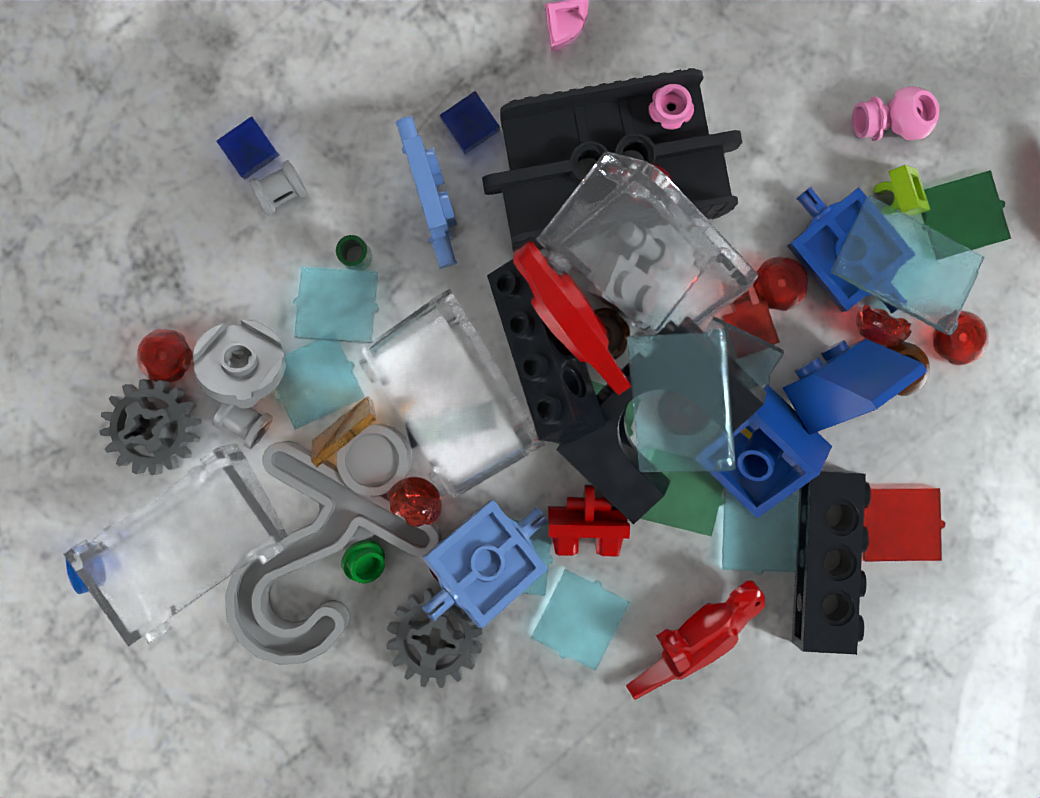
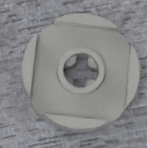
(245, 384)

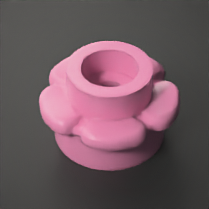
(675, 95)
(871, 119)

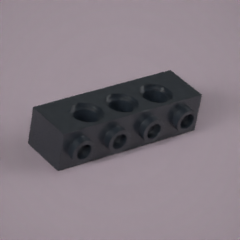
(550, 375)
(844, 627)

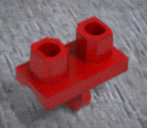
(587, 518)

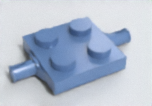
(427, 178)
(485, 564)

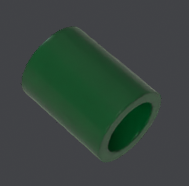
(343, 247)

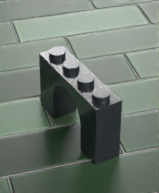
(611, 458)

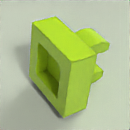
(907, 190)

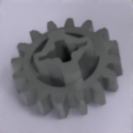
(161, 441)
(417, 634)

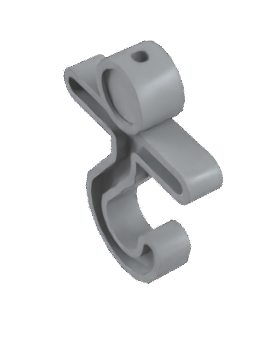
(351, 509)

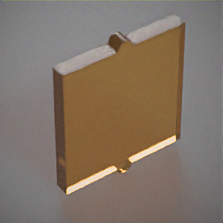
(342, 431)

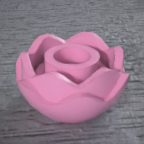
(913, 113)

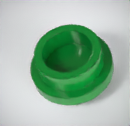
(363, 561)

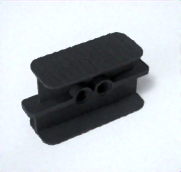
(557, 130)

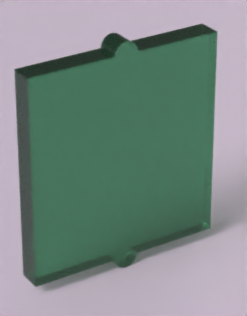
(968, 211)
(689, 502)

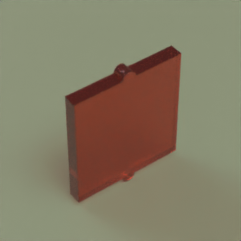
(904, 525)

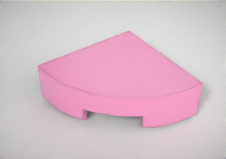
(565, 21)

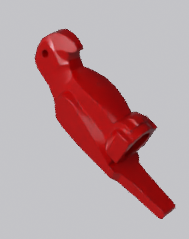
(569, 314)
(701, 639)

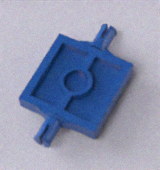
(822, 242)

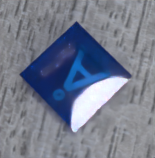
(469, 122)
(247, 148)

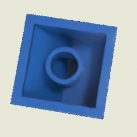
(849, 383)
(775, 457)

